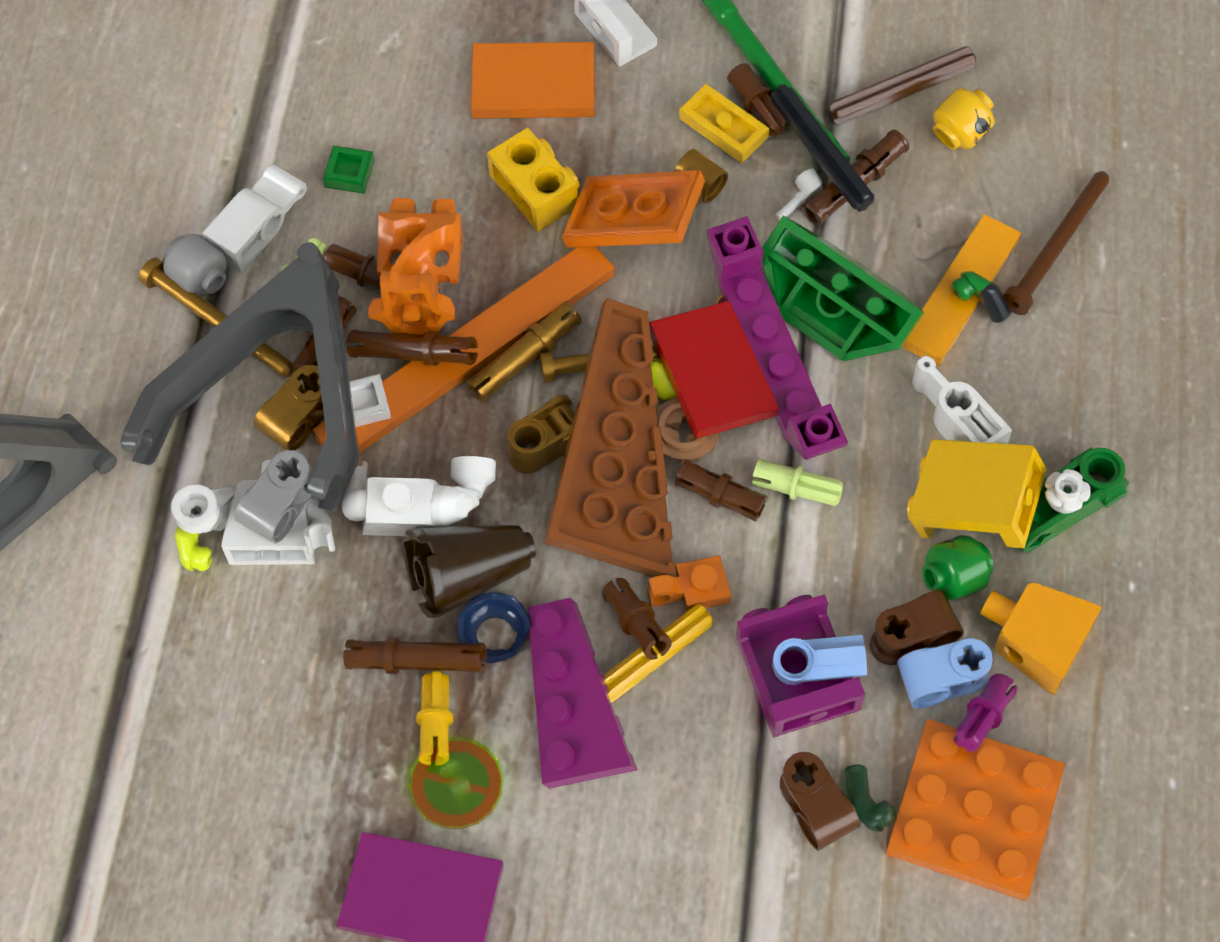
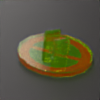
(461, 789)

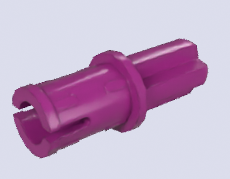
(985, 712)

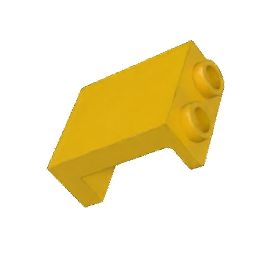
(978, 489)

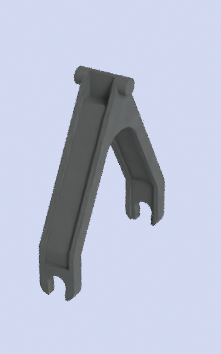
(295, 299)
(51, 463)

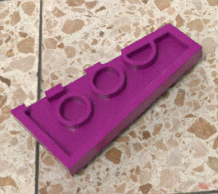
(574, 715)

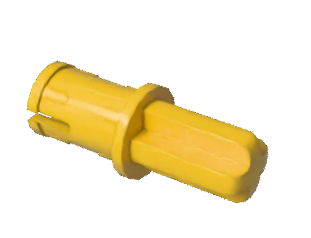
(434, 718)

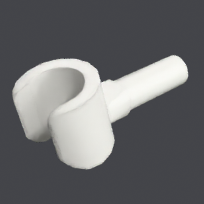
(809, 186)

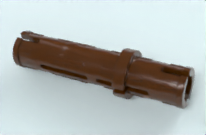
(868, 165)
(429, 348)
(431, 656)

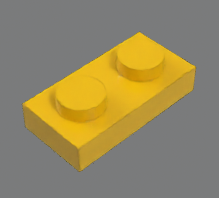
(724, 123)

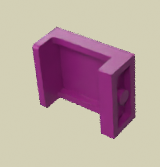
(800, 705)

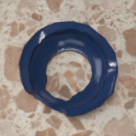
(494, 606)

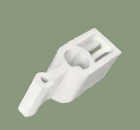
(254, 217)
(959, 409)

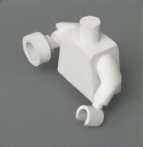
(401, 504)
(204, 510)

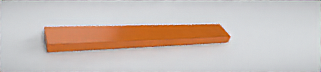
(495, 330)

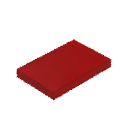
(713, 369)

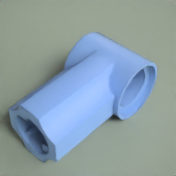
(825, 659)

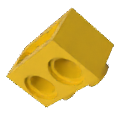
(527, 182)

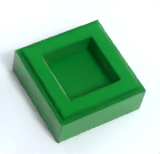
(348, 169)

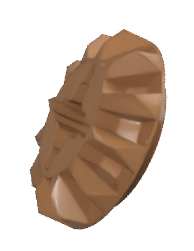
(670, 417)

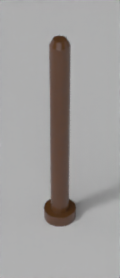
(1019, 296)

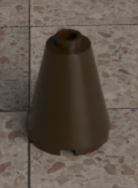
(463, 562)

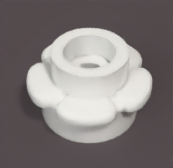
(1063, 501)

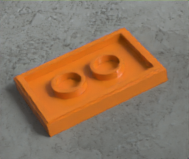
(533, 80)
(633, 209)

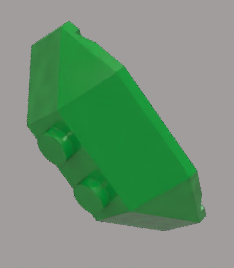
(834, 295)

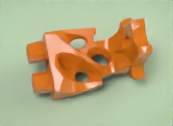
(411, 286)

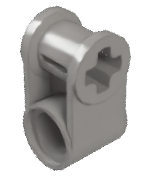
(276, 497)

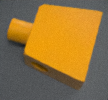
(1041, 631)

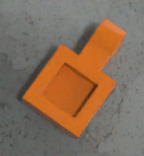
(696, 583)

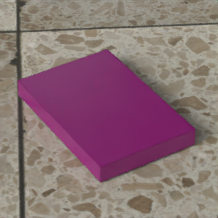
(419, 892)

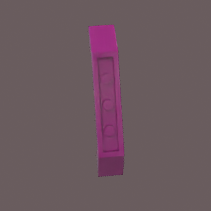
(801, 417)

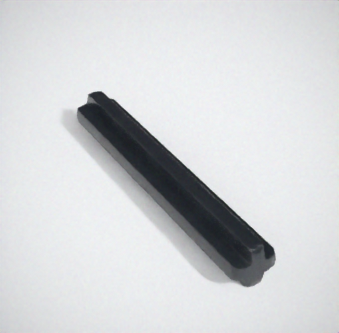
(822, 148)

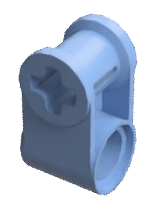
(937, 672)

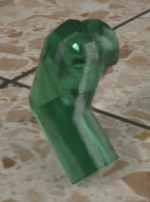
(872, 815)

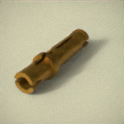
(539, 339)

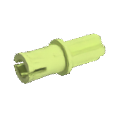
(797, 482)

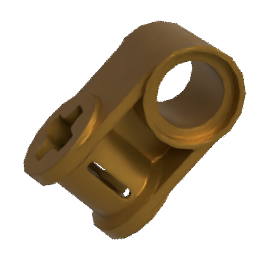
(292, 410)
(547, 429)

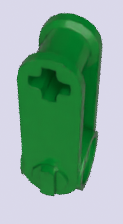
(1049, 523)

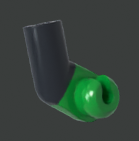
(986, 291)

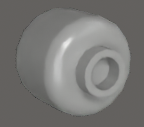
(195, 264)

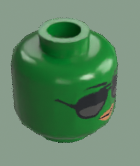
(957, 567)

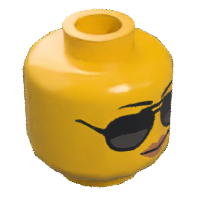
(963, 118)

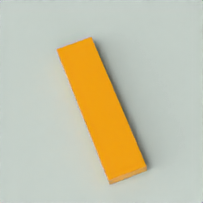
(947, 314)

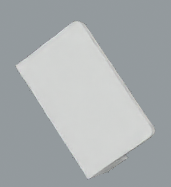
(616, 28)

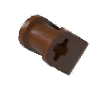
(918, 624)
(821, 807)

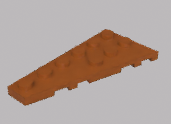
(614, 464)

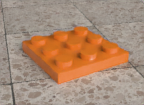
(976, 811)

